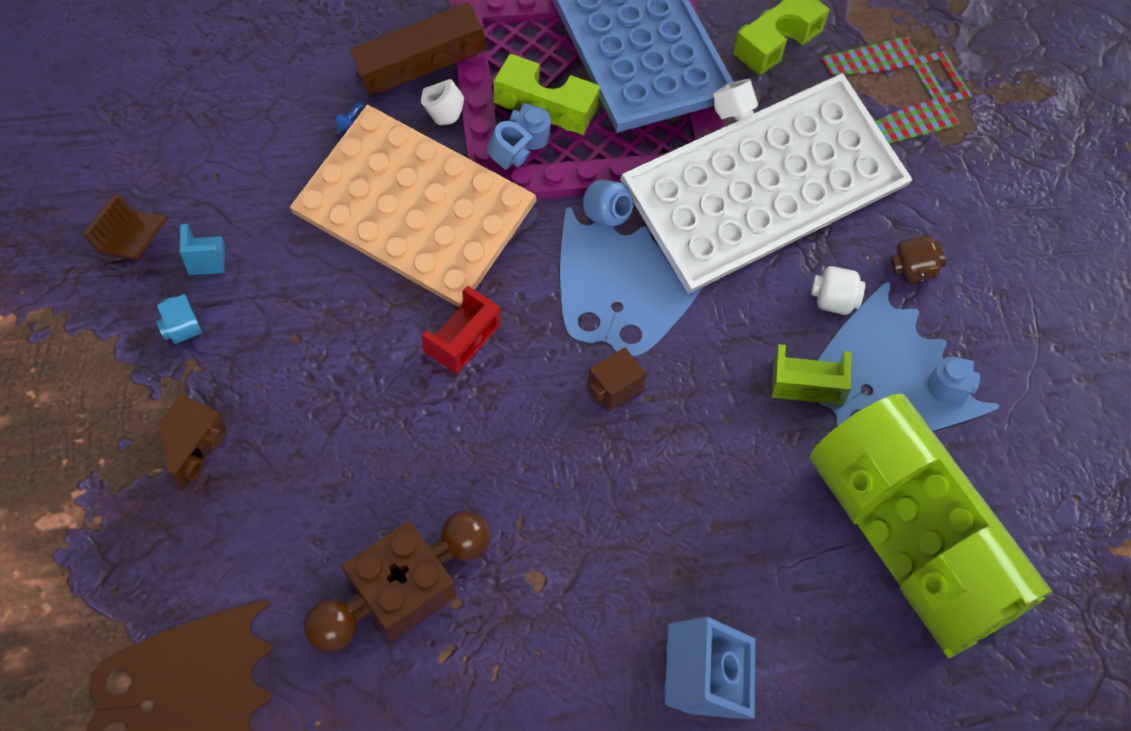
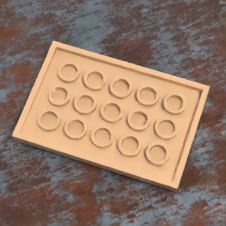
(413, 205)

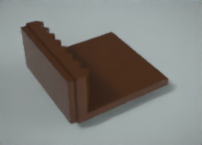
(121, 230)

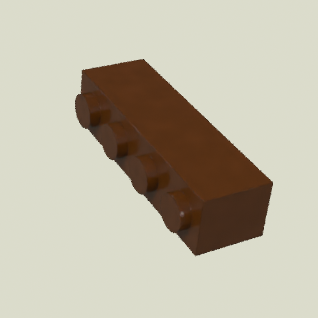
(419, 49)

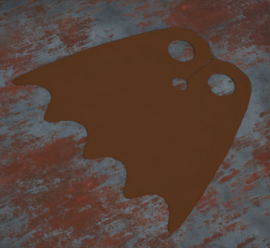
(192, 673)

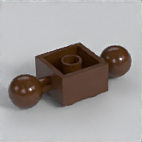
(394, 605)

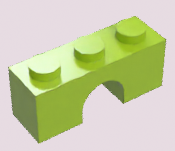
(763, 40)
(568, 106)

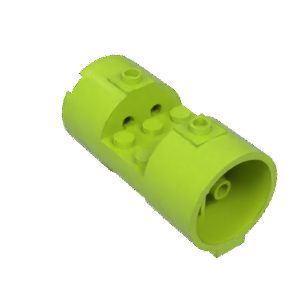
(928, 524)

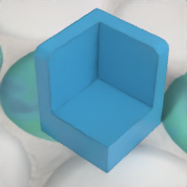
(201, 254)

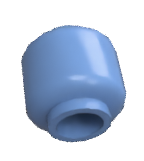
(608, 202)

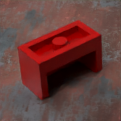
(463, 332)

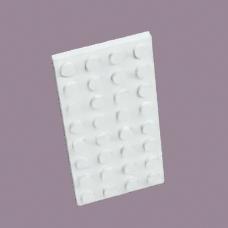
(764, 182)

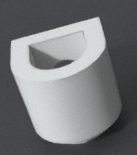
(735, 100)
(443, 102)

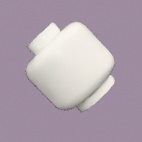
(838, 290)

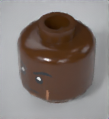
(918, 259)

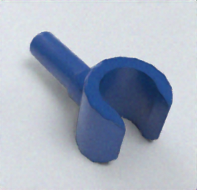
(345, 122)

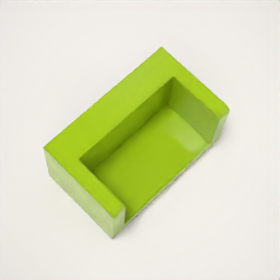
(811, 378)

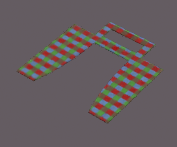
(895, 54)

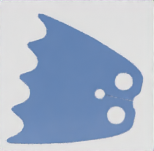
(609, 268)
(894, 361)

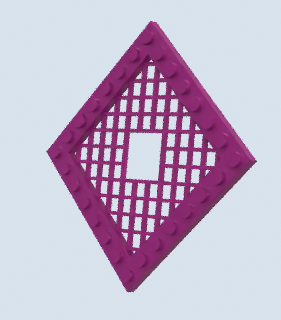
(560, 177)

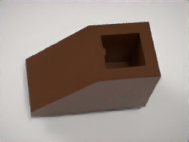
(188, 437)

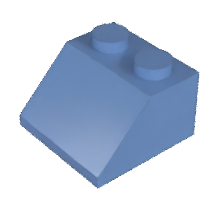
(710, 669)

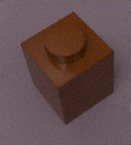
(616, 379)

